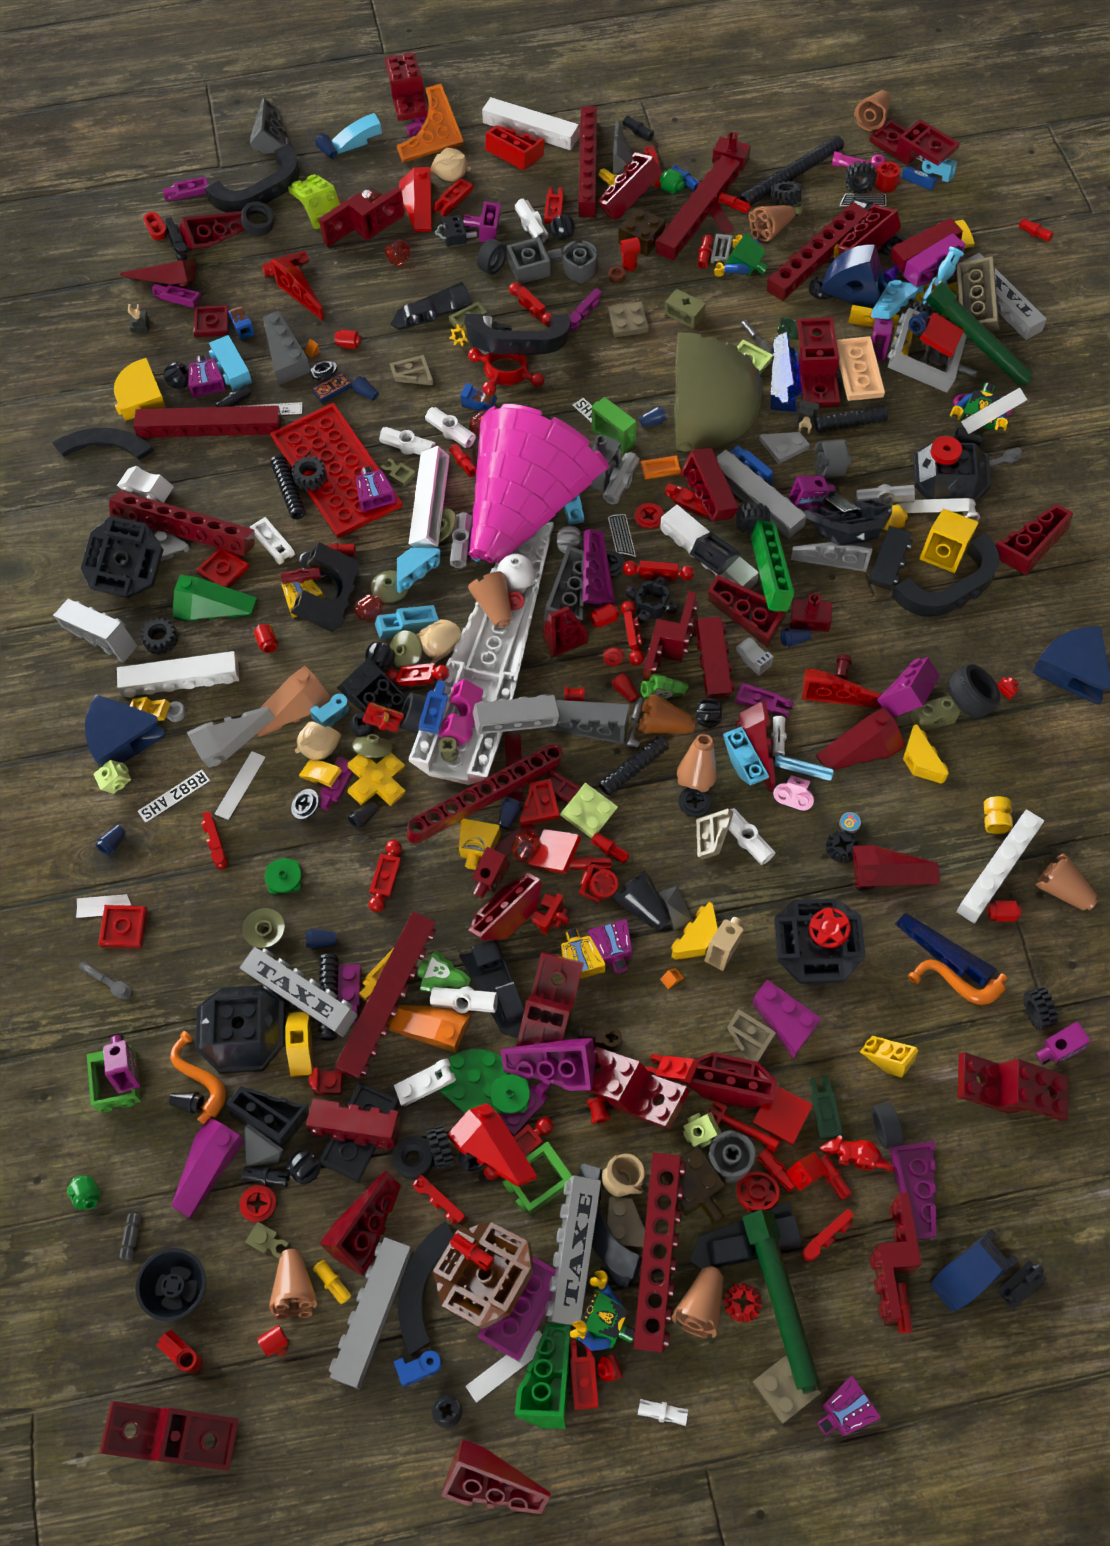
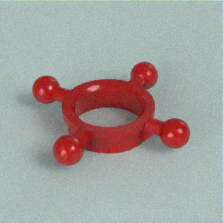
(504, 377)

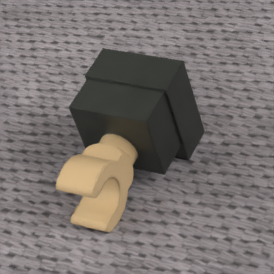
(139, 320)
(806, 413)

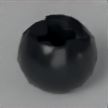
(363, 730)
(469, 1162)
(456, 1408)

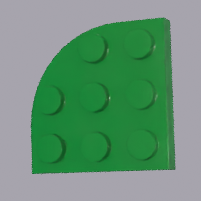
(474, 1078)

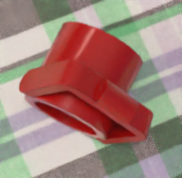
(887, 177)
(601, 885)

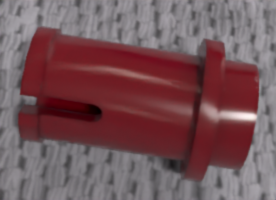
(843, 663)

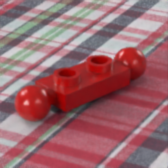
(531, 303)
(653, 570)
(636, 657)
(418, 674)
(385, 876)
(527, 1140)

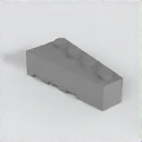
(96, 628)

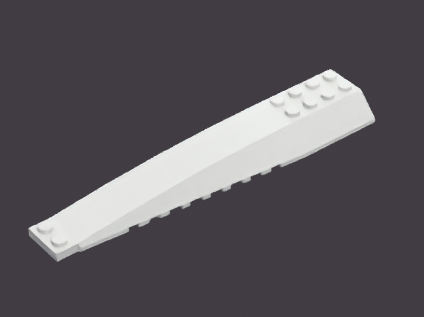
(491, 661)

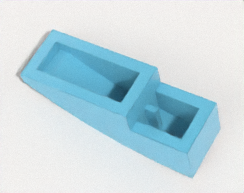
(357, 133)
(405, 619)

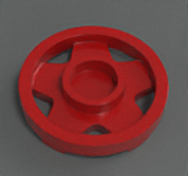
(829, 927)
(757, 1192)

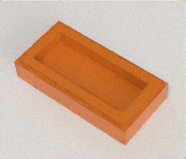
(660, 467)

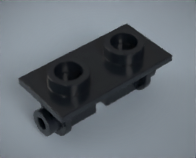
(1022, 1284)

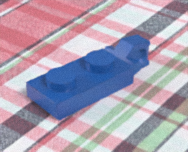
(754, 463)
(434, 709)

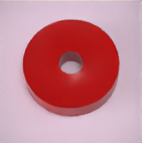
(946, 443)

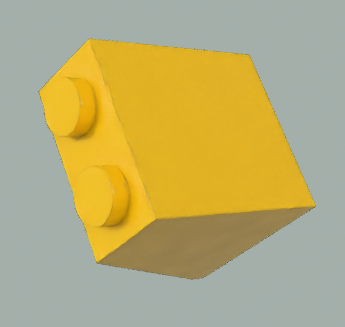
(948, 540)

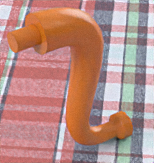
(987, 995)
(212, 1083)

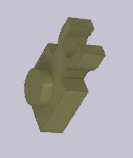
(400, 474)
(264, 1239)

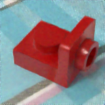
(326, 1082)

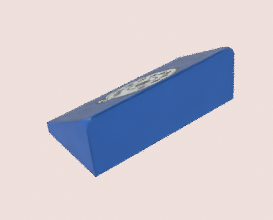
(919, 177)

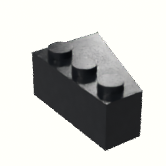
(891, 558)
(270, 1115)

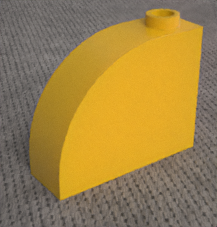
(137, 390)

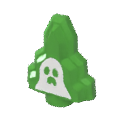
(663, 687)
(441, 973)

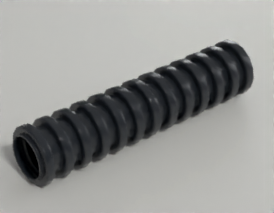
(851, 418)
(288, 487)
(633, 765)
(328, 980)

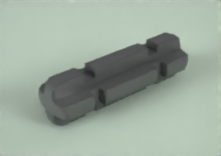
(130, 1236)

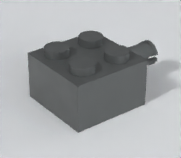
(530, 260)
(612, 453)

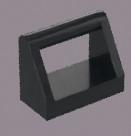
(713, 557)

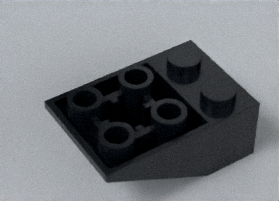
(371, 685)

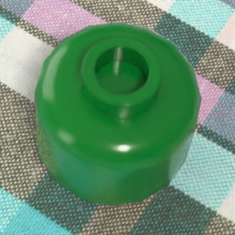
(672, 181)
(83, 1192)

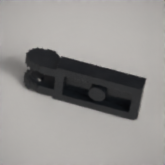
(176, 241)

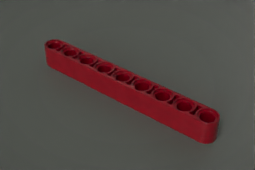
(481, 800)

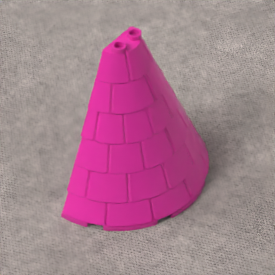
(525, 477)

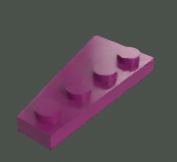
(596, 572)
(915, 1175)

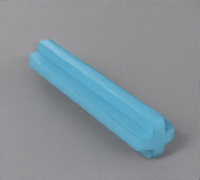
(803, 767)

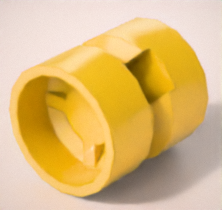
(998, 815)

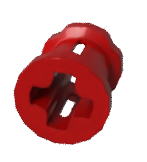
(574, 694)
(598, 1110)

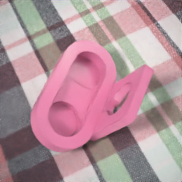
(794, 794)

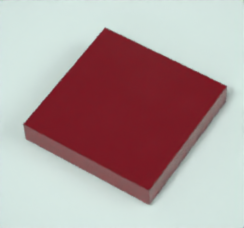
(211, 321)

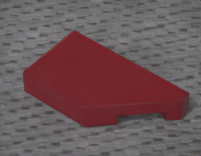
(563, 788)

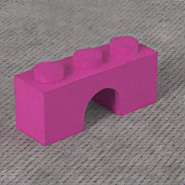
(460, 726)

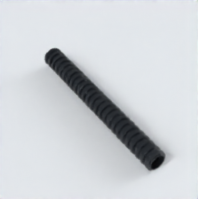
(793, 170)

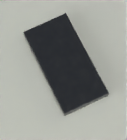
(346, 1156)

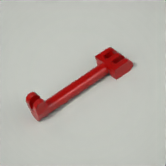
(720, 1116)

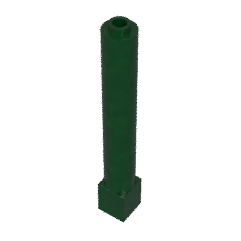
(945, 302)
(763, 1233)

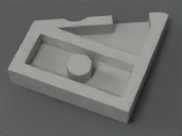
(784, 445)
(170, 544)

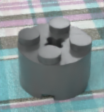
(579, 261)
(831, 458)
(737, 1145)

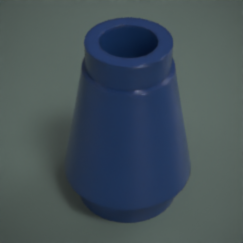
(325, 144)
(919, 322)
(364, 388)
(653, 417)
(794, 636)
(508, 812)
(109, 841)
(320, 938)

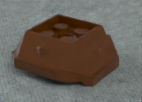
(463, 1282)

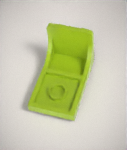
(316, 196)

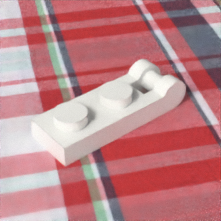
(272, 540)
(424, 1082)

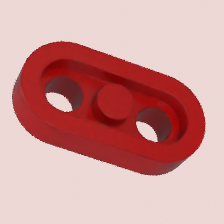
(155, 226)

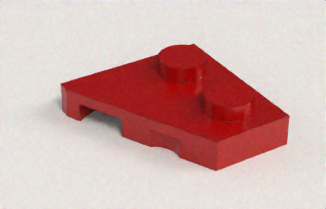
(540, 803)

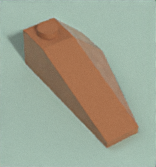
(295, 699)

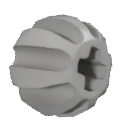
(570, 537)

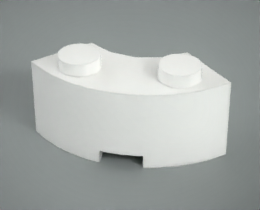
(145, 484)

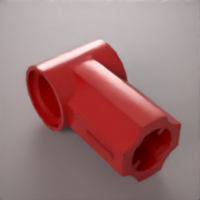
(630, 250)
(274, 1342)
(179, 1351)

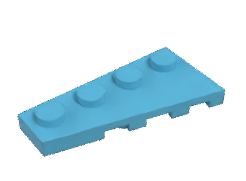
(893, 297)

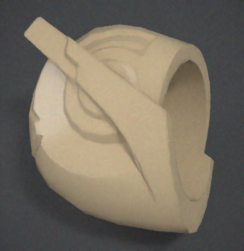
(450, 165)
(439, 639)
(317, 741)
(623, 1175)

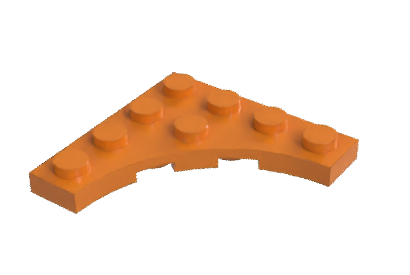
(437, 132)

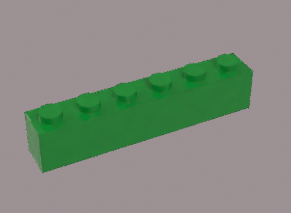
(772, 566)

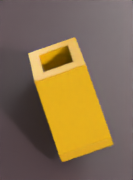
(923, 758)
(697, 935)
(299, 1044)
(890, 1055)

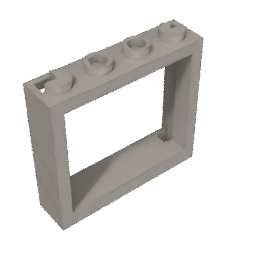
(917, 369)

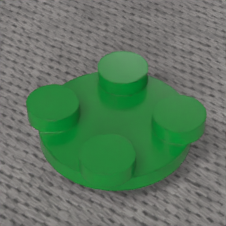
(283, 876)
(510, 1094)

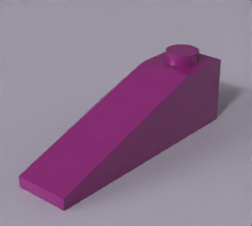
(558, 1063)
(207, 1160)

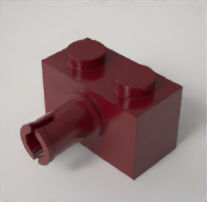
(733, 149)
(811, 614)

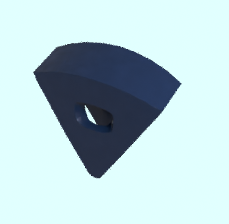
(853, 269)
(1077, 663)
(118, 730)
(971, 1273)

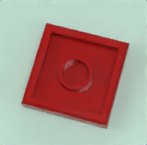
(223, 568)
(123, 926)

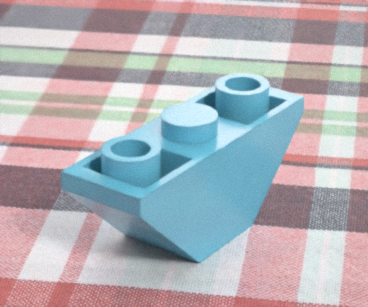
(414, 565)
(744, 757)

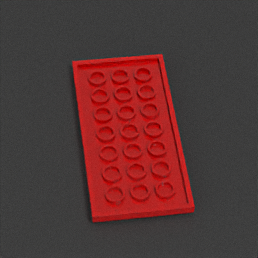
(335, 443)

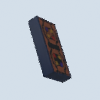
(331, 387)

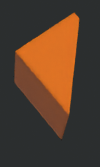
(311, 349)
(671, 978)

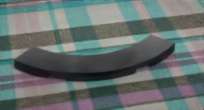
(103, 437)
(603, 1241)
(414, 1284)

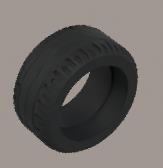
(974, 690)

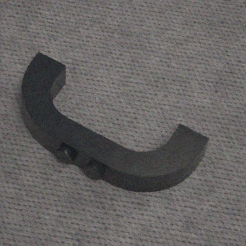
(262, 191)
(517, 341)
(932, 604)

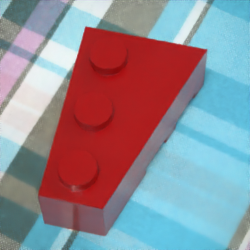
(514, 148)

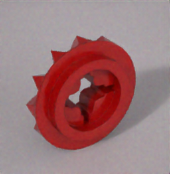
(651, 510)
(250, 1196)
(733, 1309)

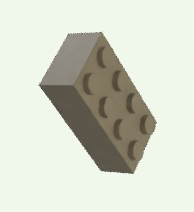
(979, 291)

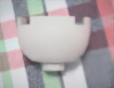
(518, 572)

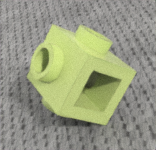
(112, 776)
(706, 1124)

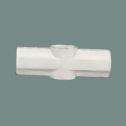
(531, 220)
(450, 427)
(405, 441)
(756, 845)
(452, 999)

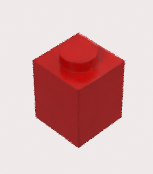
(807, 1171)

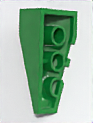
(204, 599)
(544, 1390)

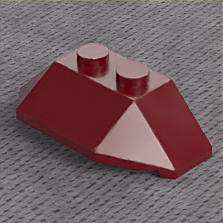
(507, 909)
(733, 1081)

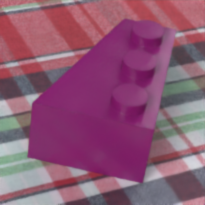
(925, 265)
(910, 688)
(786, 1017)

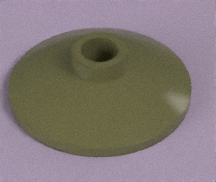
(447, 523)
(387, 592)
(411, 649)
(372, 746)
(260, 920)

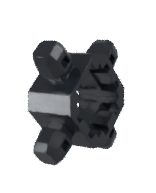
(658, 589)

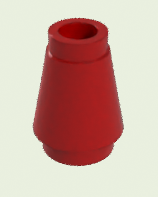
(625, 688)

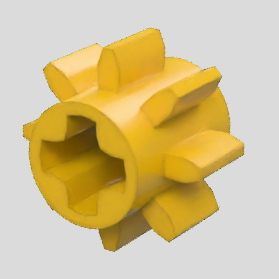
(455, 336)

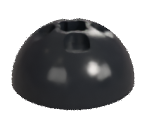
(163, 1275)

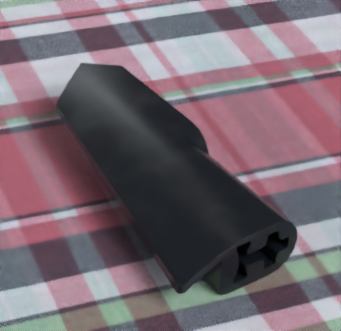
(429, 308)
(491, 974)
(732, 1244)

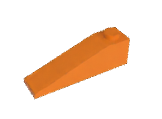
(431, 1025)

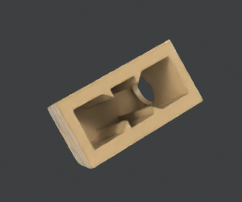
(724, 943)

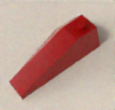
(417, 198)
(294, 283)
(832, 689)
(490, 1141)

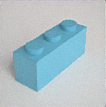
(229, 363)

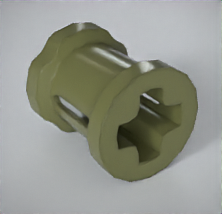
(448, 752)

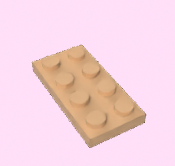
(859, 369)

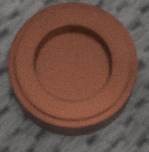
(616, 275)

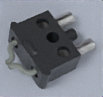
(454, 230)

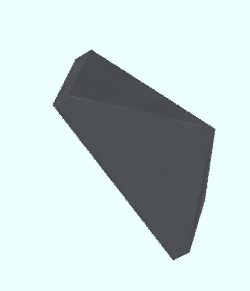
(676, 908)
(260, 1149)

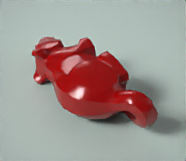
(861, 1152)

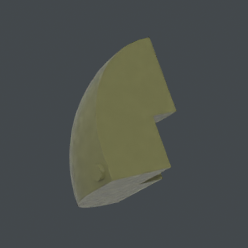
(714, 394)

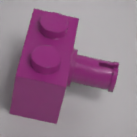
(487, 222)

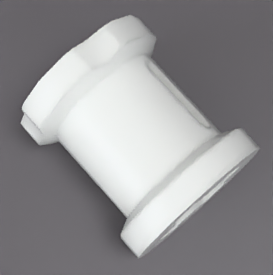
(972, 514)

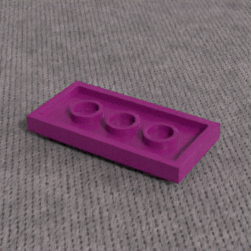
(516, 1331)

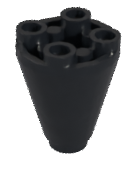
(643, 901)

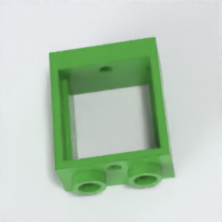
(613, 423)
(94, 1062)
(557, 1165)

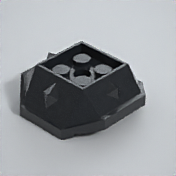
(962, 479)
(853, 524)
(107, 547)
(811, 962)
(244, 1048)

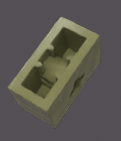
(685, 308)
(935, 713)

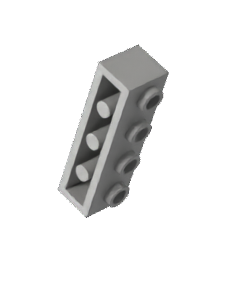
(515, 714)

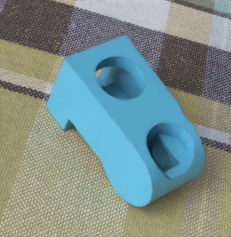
(945, 169)
(574, 511)
(331, 711)

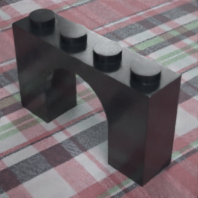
(342, 572)

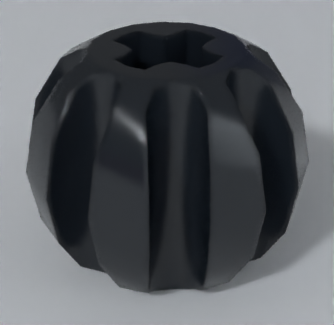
(562, 227)
(176, 375)
(380, 654)
(709, 712)
(303, 1166)

